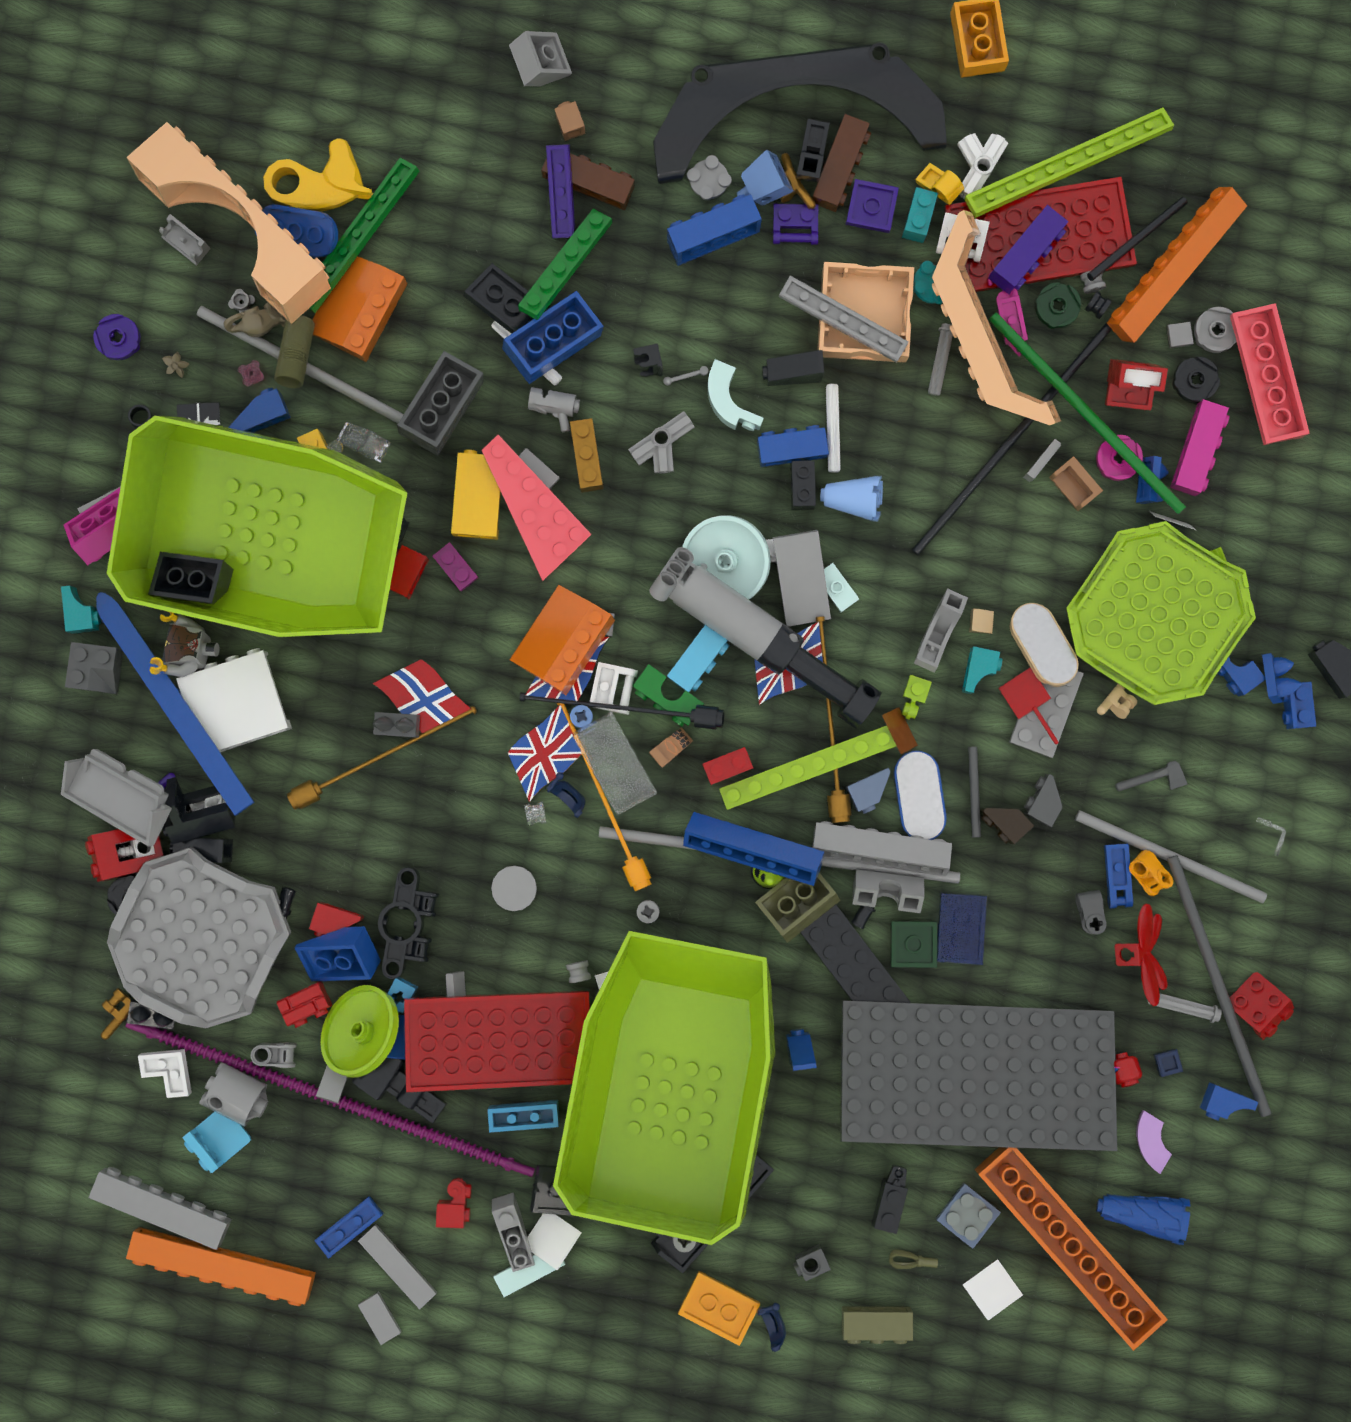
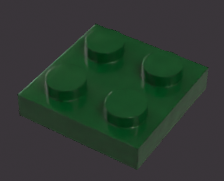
(914, 944)

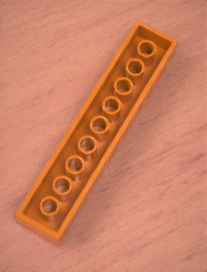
(1071, 1245)

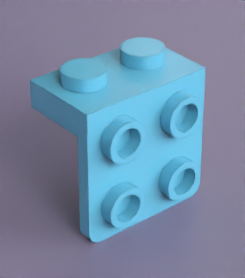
(216, 1141)

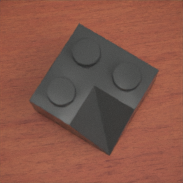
(94, 668)

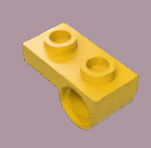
(944, 183)

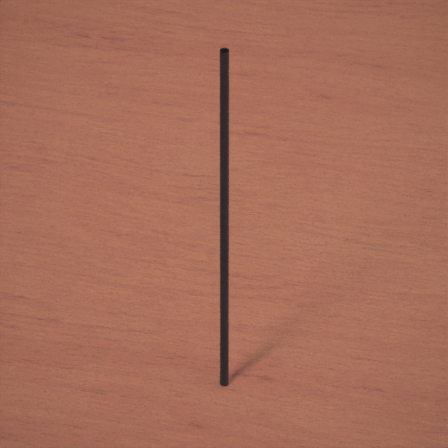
(1008, 443)

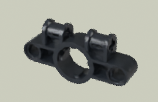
(399, 949)

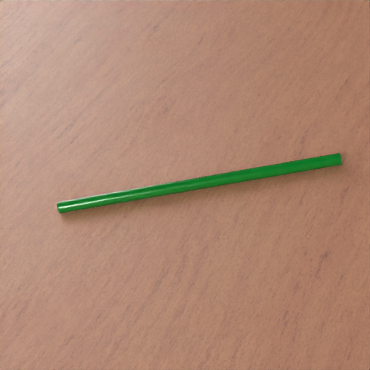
(1087, 413)

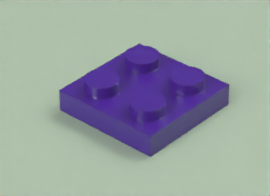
(872, 206)

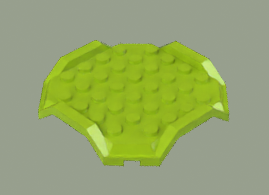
(1160, 613)

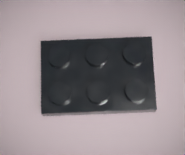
(499, 298)

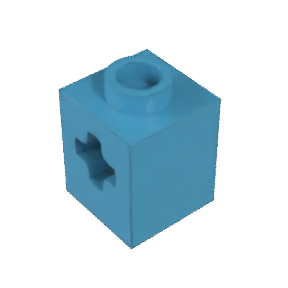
(407, 988)

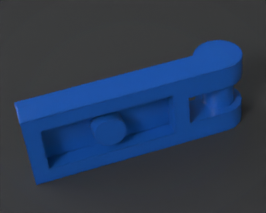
(1118, 875)

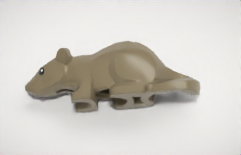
(255, 321)

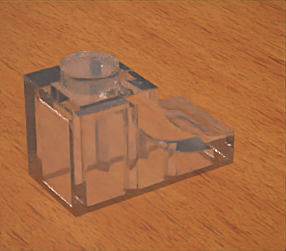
(363, 441)

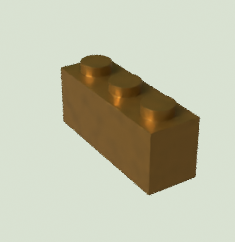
(586, 455)

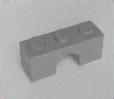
(905, 890)

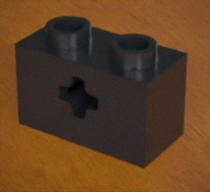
(803, 485)

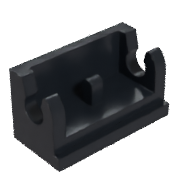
(649, 357)

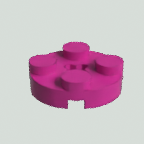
(1111, 468)

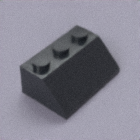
(190, 578)

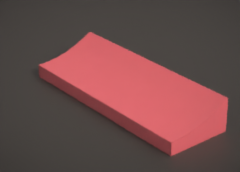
(1269, 374)

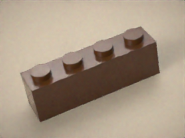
(840, 163)
(599, 181)

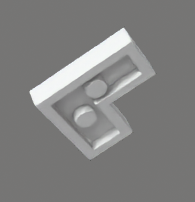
(171, 1066)

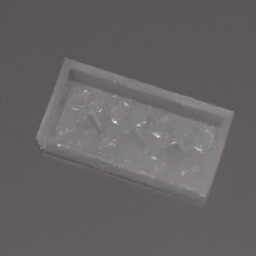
(614, 763)

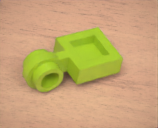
(916, 690)

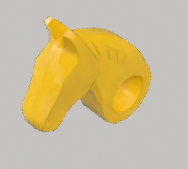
(319, 191)

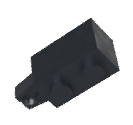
(891, 1200)

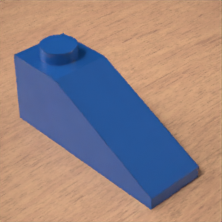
(262, 412)
(800, 1050)

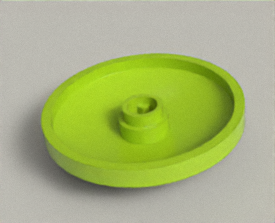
(359, 1031)

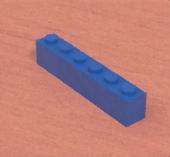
(753, 848)

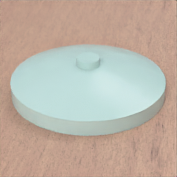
(732, 552)

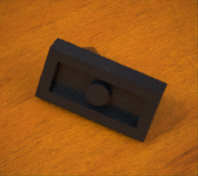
(144, 1016)

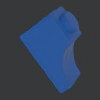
(1222, 1102)

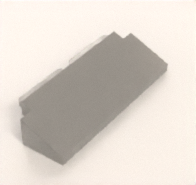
(117, 795)

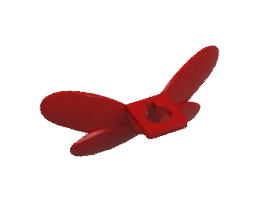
(1151, 971)

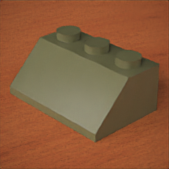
(796, 905)

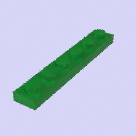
(565, 264)

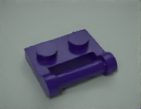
(795, 217)

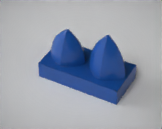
(1145, 493)
(1277, 686)

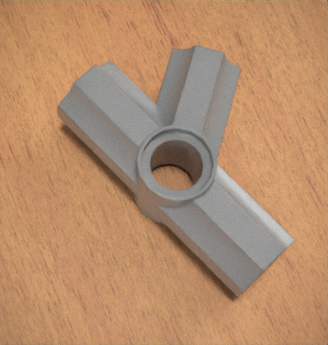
(662, 453)

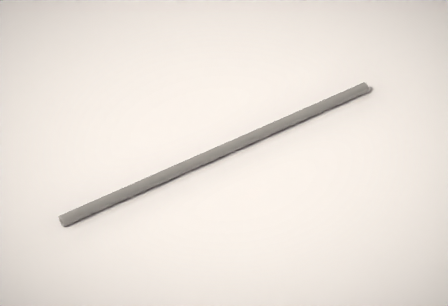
(677, 841)

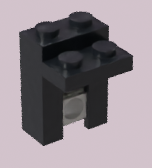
(195, 813)

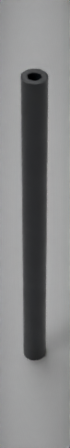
(1136, 239)

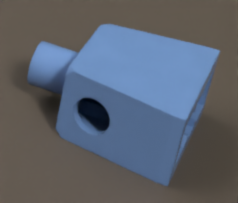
(765, 179)

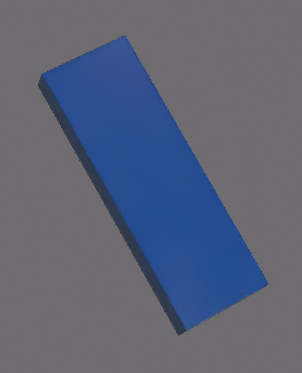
(348, 1227)

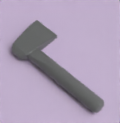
(1172, 771)

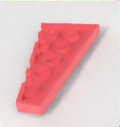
(541, 518)

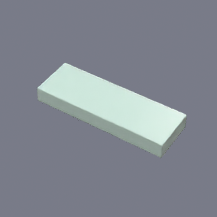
(512, 1281)

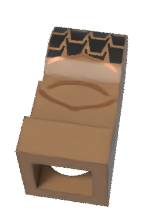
(671, 747)

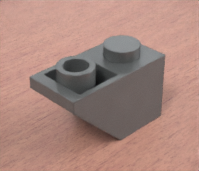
(1045, 803)

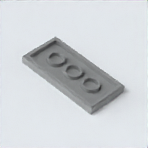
(801, 577)

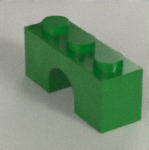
(650, 685)

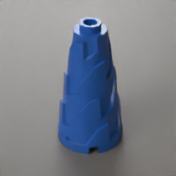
(1156, 1216)

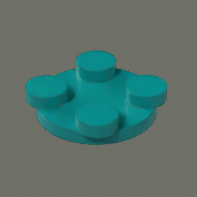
(923, 283)

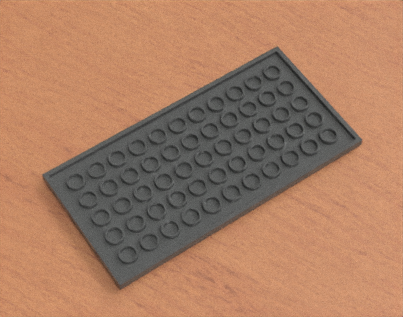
(978, 1076)

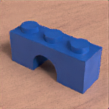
(1241, 678)

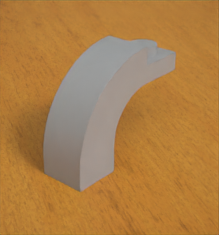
(940, 629)

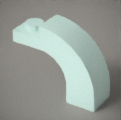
(721, 402)

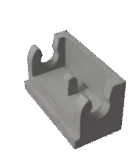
(184, 240)

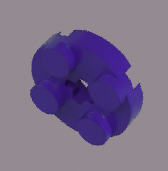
(105, 332)

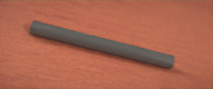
(974, 791)

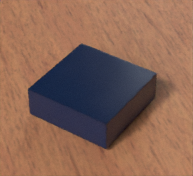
(1168, 1062)

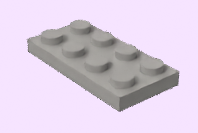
(1030, 732)

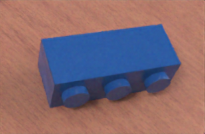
(792, 446)

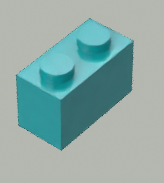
(919, 215)

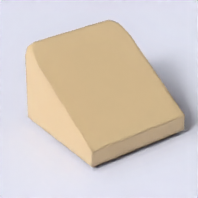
(981, 621)

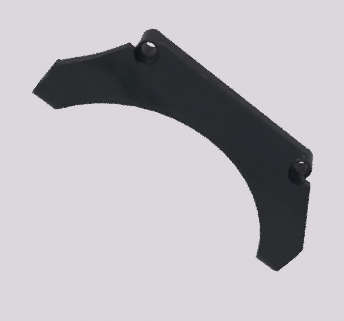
(853, 69)

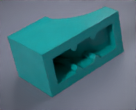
(77, 615)
(979, 664)

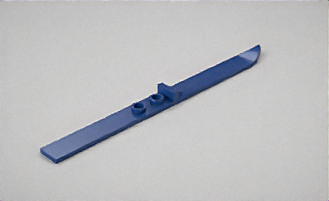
(174, 705)

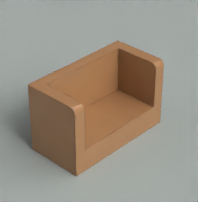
(1075, 483)

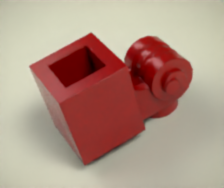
(454, 1212)

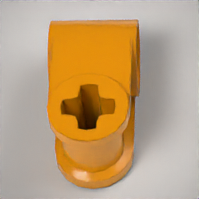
(1149, 872)

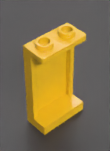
(475, 498)

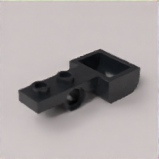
(391, 1079)

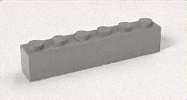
(882, 849)
(160, 1208)

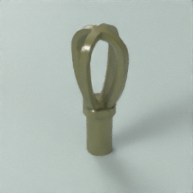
(919, 1260)

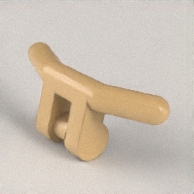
(1111, 702)

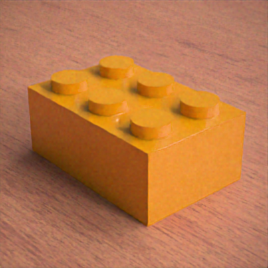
(979, 37)

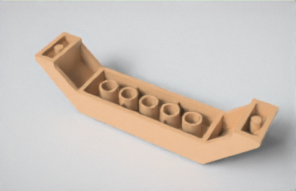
(974, 329)

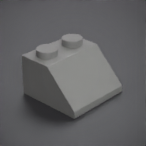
(539, 58)

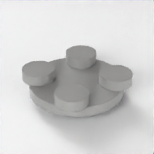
(709, 178)

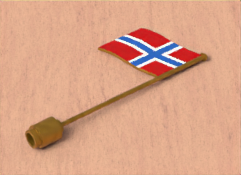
(415, 691)

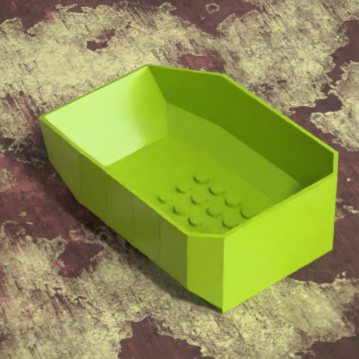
(293, 520)
(670, 1090)

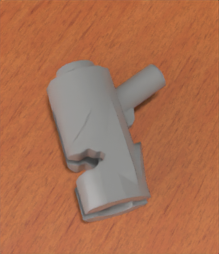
(557, 403)

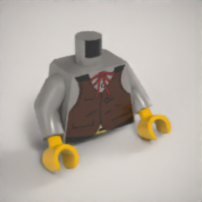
(185, 647)

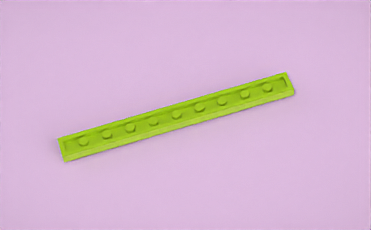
(1068, 162)

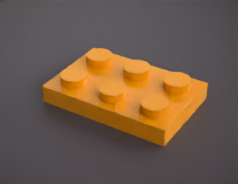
(719, 1308)

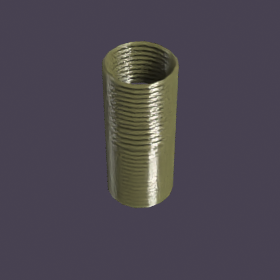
(293, 349)

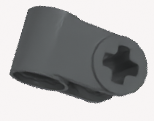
(1091, 908)

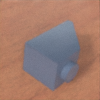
(868, 791)

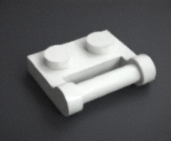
(948, 222)
(606, 683)

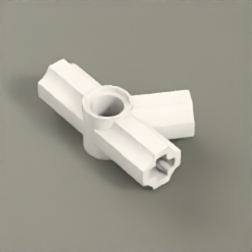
(977, 154)

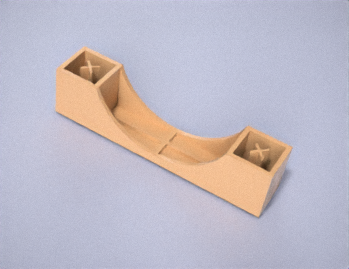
(182, 175)

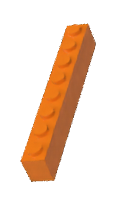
(1176, 264)
(221, 1266)

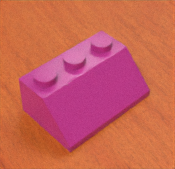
(93, 529)

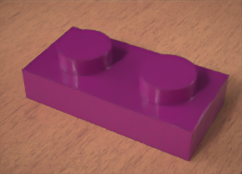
(455, 567)

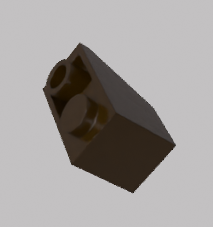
(1009, 822)

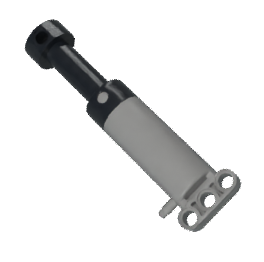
(758, 633)

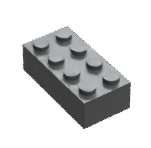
(440, 403)

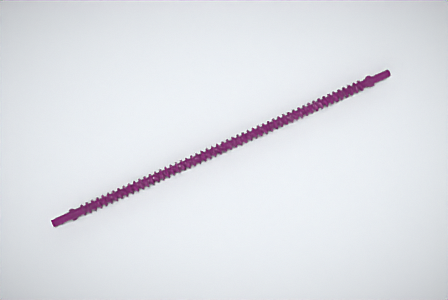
(212, 1054)

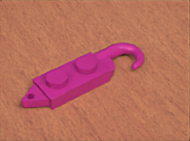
(1010, 310)

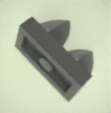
(396, 724)

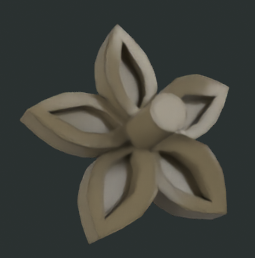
(175, 364)

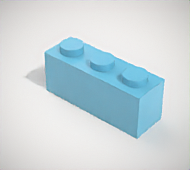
(698, 659)

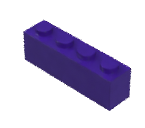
(1028, 249)

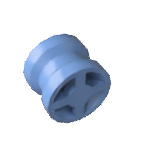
(581, 719)

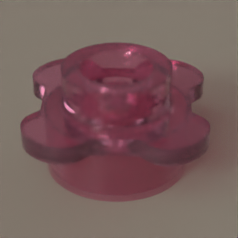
(249, 379)

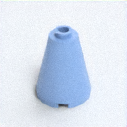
(855, 497)

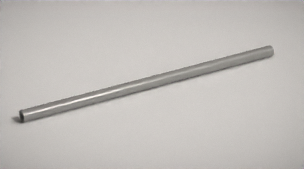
(311, 370)

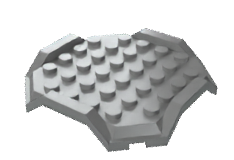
(196, 939)

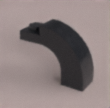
(812, 150)

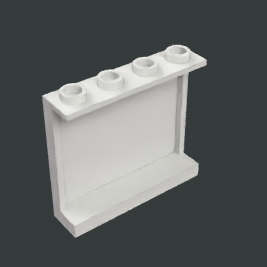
(236, 700)

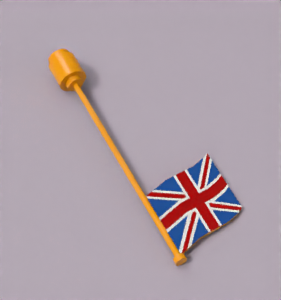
(553, 750)

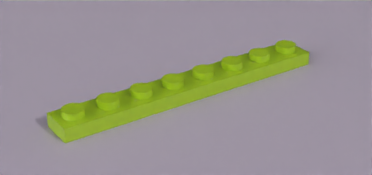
(807, 767)

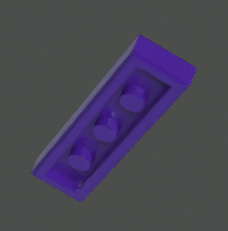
(560, 190)

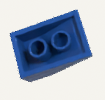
(339, 955)

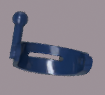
(557, 788)
(776, 1335)

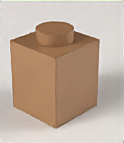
(569, 120)

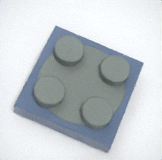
(968, 1215)

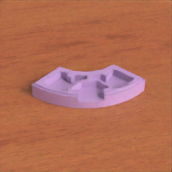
(1150, 1143)

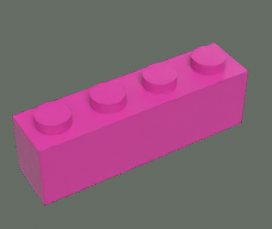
(1199, 448)

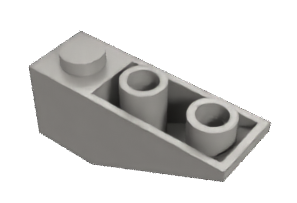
(512, 1231)

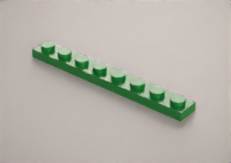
(367, 223)

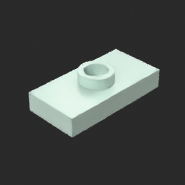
(838, 589)

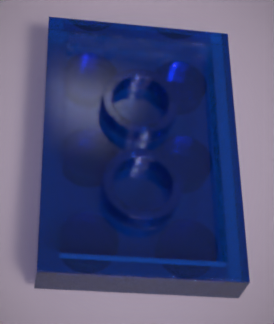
(961, 928)

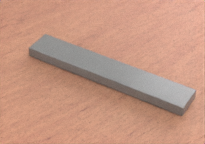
(843, 319)

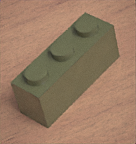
(877, 1324)

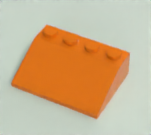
(359, 307)
(562, 639)

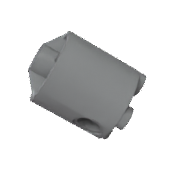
(235, 1095)

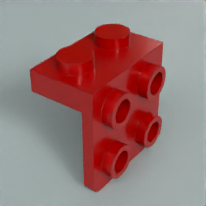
(1261, 1005)

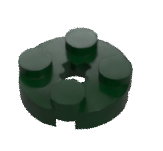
(1061, 293)

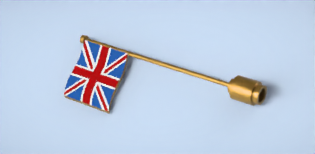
(771, 684)

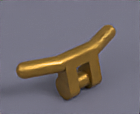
(796, 184)
(120, 1015)

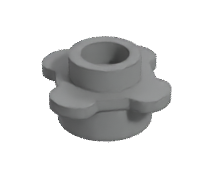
(240, 295)

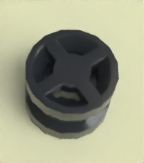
(1098, 305)

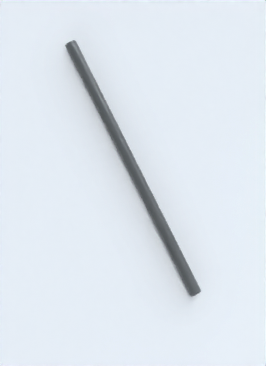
(1218, 985)

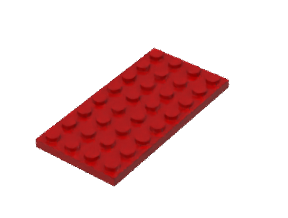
(1094, 230)
(493, 1040)

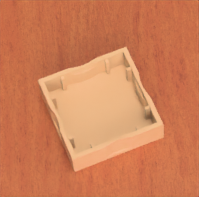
(874, 292)

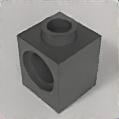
(815, 1253)

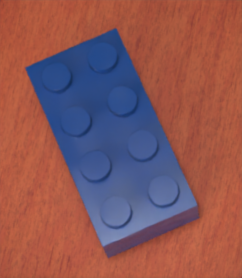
(713, 229)
(552, 337)

